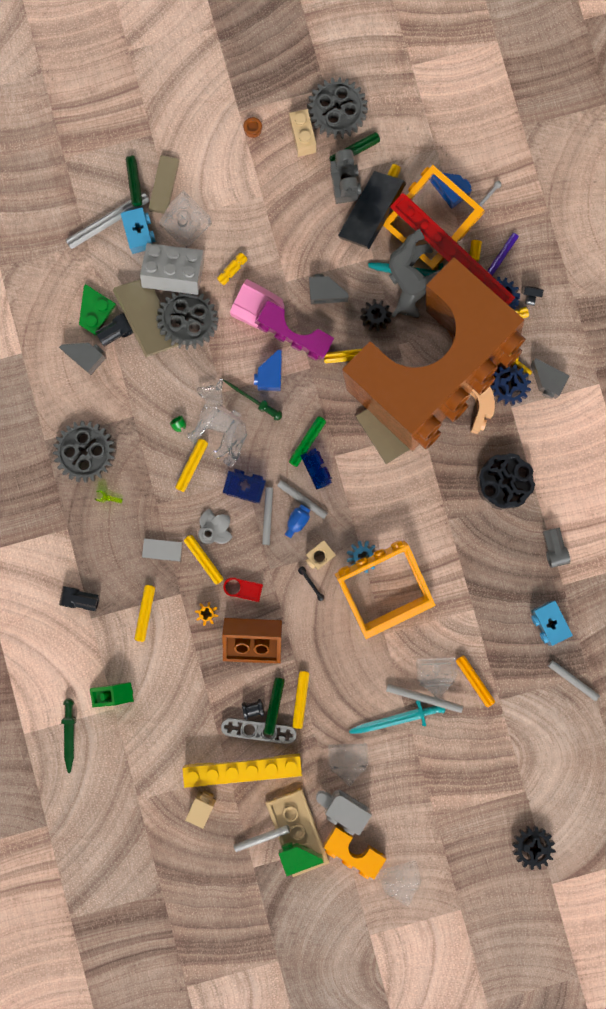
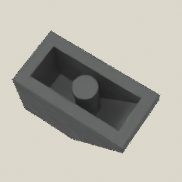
(325, 290)
(85, 355)
(549, 379)

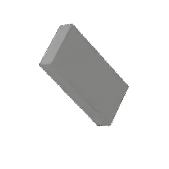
(162, 550)

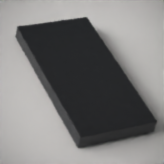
(371, 209)

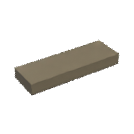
(163, 184)

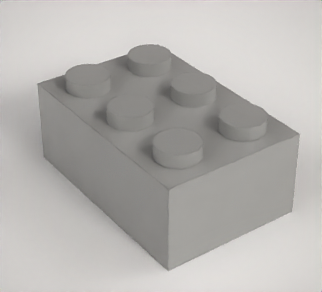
(172, 268)

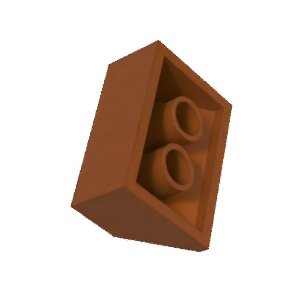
(252, 640)

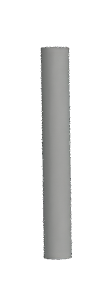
(302, 499)
(267, 516)
(573, 680)
(261, 838)

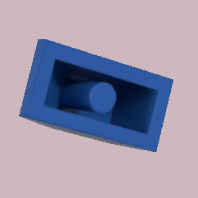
(447, 194)
(270, 373)

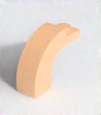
(485, 408)

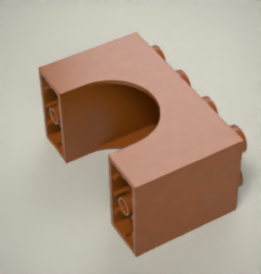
(419, 398)

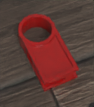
(248, 590)

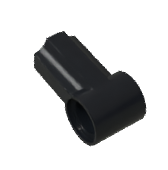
(117, 328)
(75, 598)

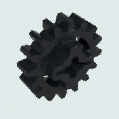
(537, 852)

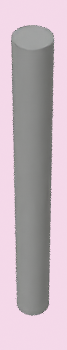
(424, 698)

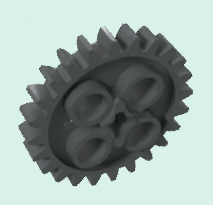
(329, 93)
(182, 334)
(71, 439)

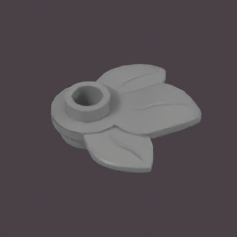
(216, 525)

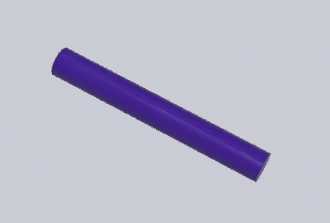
(502, 254)

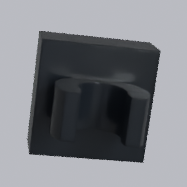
(532, 293)

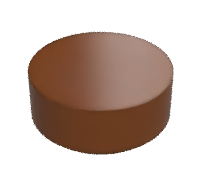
(252, 127)

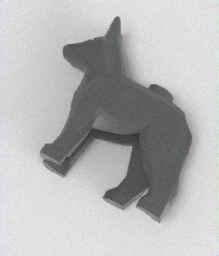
(409, 278)

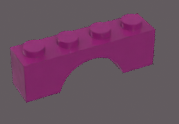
(272, 319)

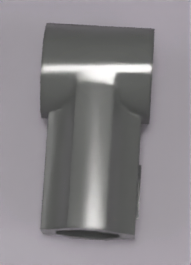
(556, 552)

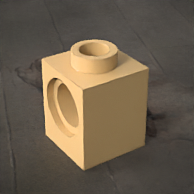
(323, 547)

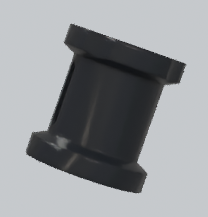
(252, 709)

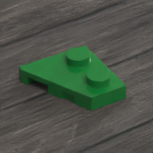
(94, 310)

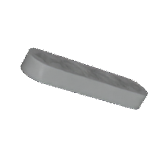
(258, 734)

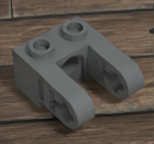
(343, 167)

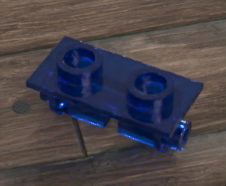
(319, 475)

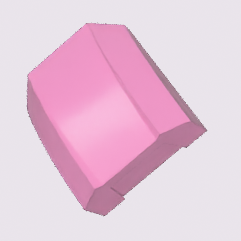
(250, 302)

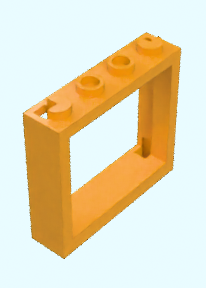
(461, 231)
(398, 615)

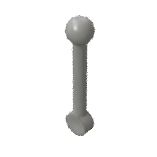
(497, 184)

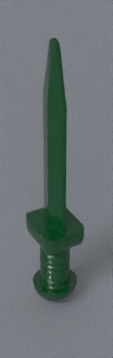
(263, 406)
(68, 722)

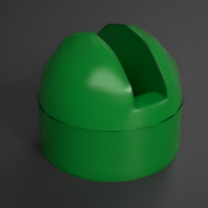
(178, 423)

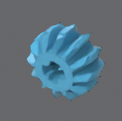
(359, 551)

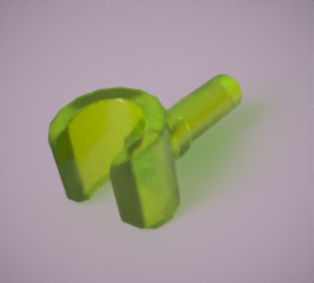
(108, 498)

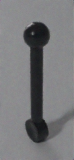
(302, 571)

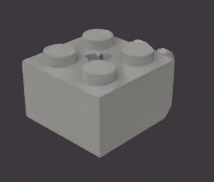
(344, 810)

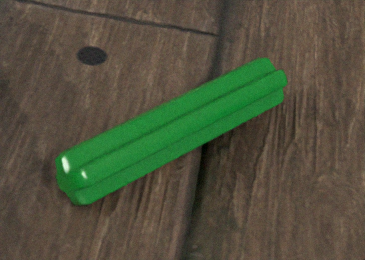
(307, 441)

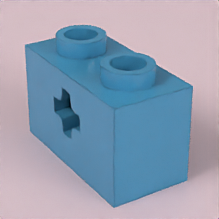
(137, 219)
(559, 630)

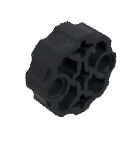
(525, 483)

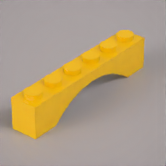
(242, 771)

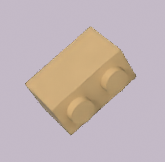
(302, 132)
(201, 809)

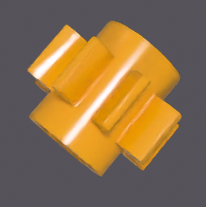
(211, 610)

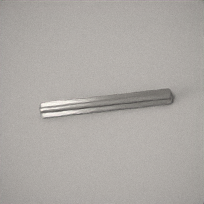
(102, 223)

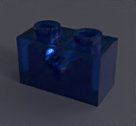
(252, 494)

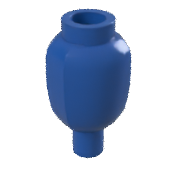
(297, 520)

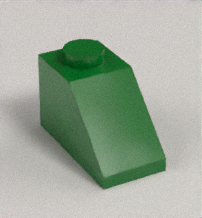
(111, 695)
(298, 858)

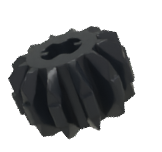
(381, 320)

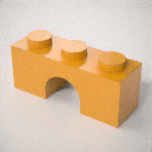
(367, 863)

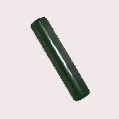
(361, 145)
(133, 179)
(274, 706)

